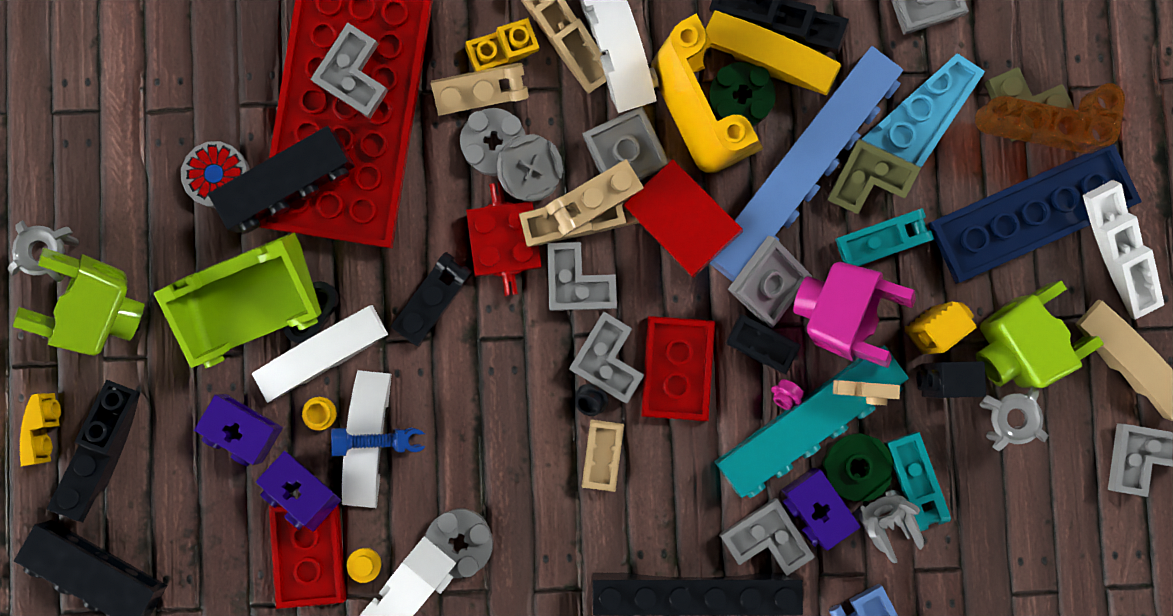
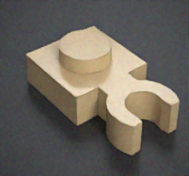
(874, 392)

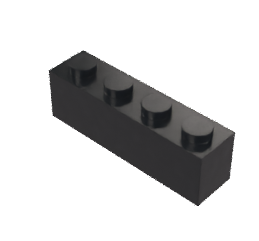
(282, 180)
(88, 572)

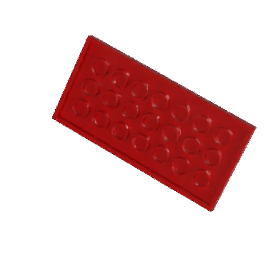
(368, 200)

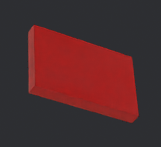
(683, 218)
(678, 368)
(305, 562)

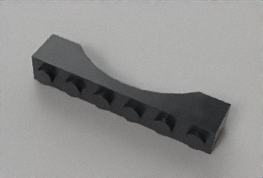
(697, 595)

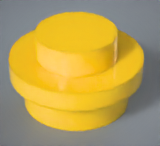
(319, 413)
(364, 565)

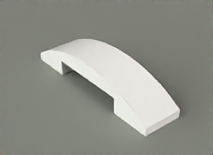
(366, 417)

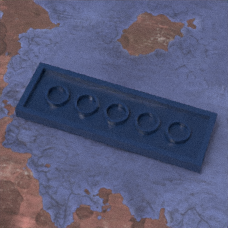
(1027, 214)

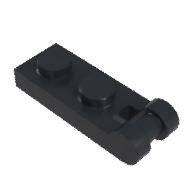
(431, 300)

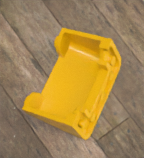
(710, 142)

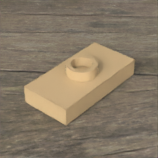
(602, 455)

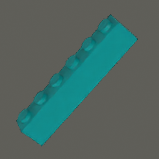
(803, 428)

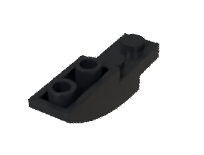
(98, 451)

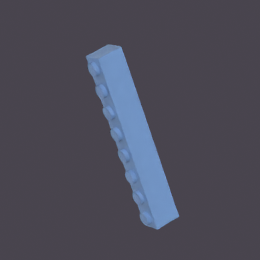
(810, 158)

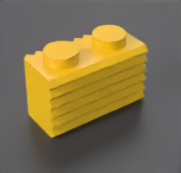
(941, 327)

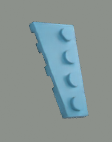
(926, 114)

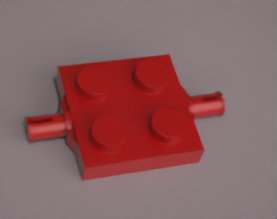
(499, 240)

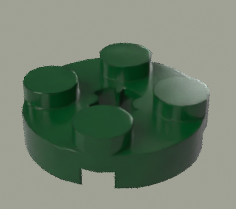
(746, 76)
(858, 447)

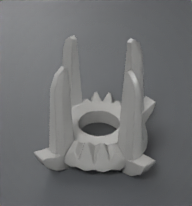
(27, 238)
(1019, 434)
(901, 515)

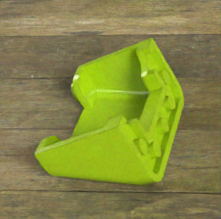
(240, 300)

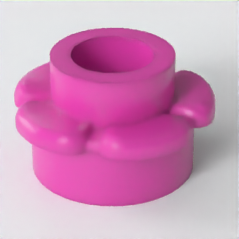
(787, 394)

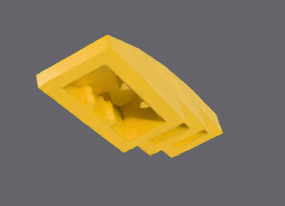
(776, 53)

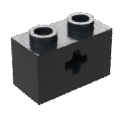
(952, 379)

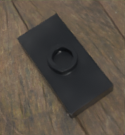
(762, 344)

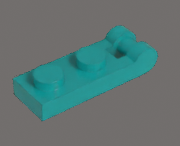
(884, 239)
(918, 478)

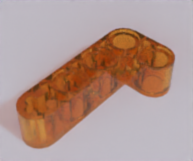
(1047, 118)

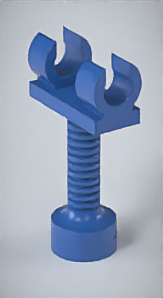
(342, 441)

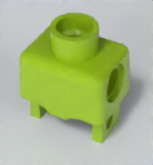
(89, 308)
(1031, 343)

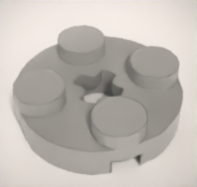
(481, 126)
(476, 535)

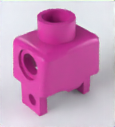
(846, 309)

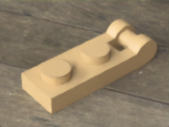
(478, 89)
(595, 197)

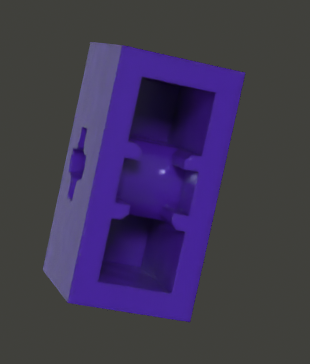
(256, 430)
(283, 478)
(836, 519)

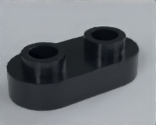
(327, 309)

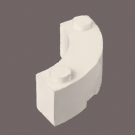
(624, 62)
(413, 582)

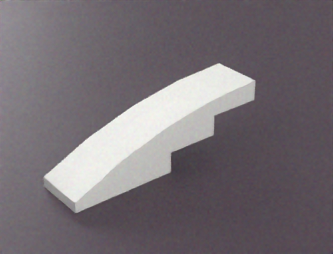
(1122, 248)
(320, 353)

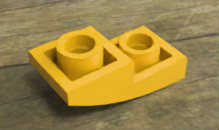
(503, 47)
(40, 413)

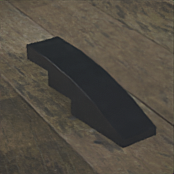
(791, 19)

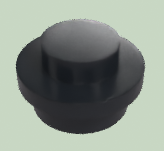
(591, 400)

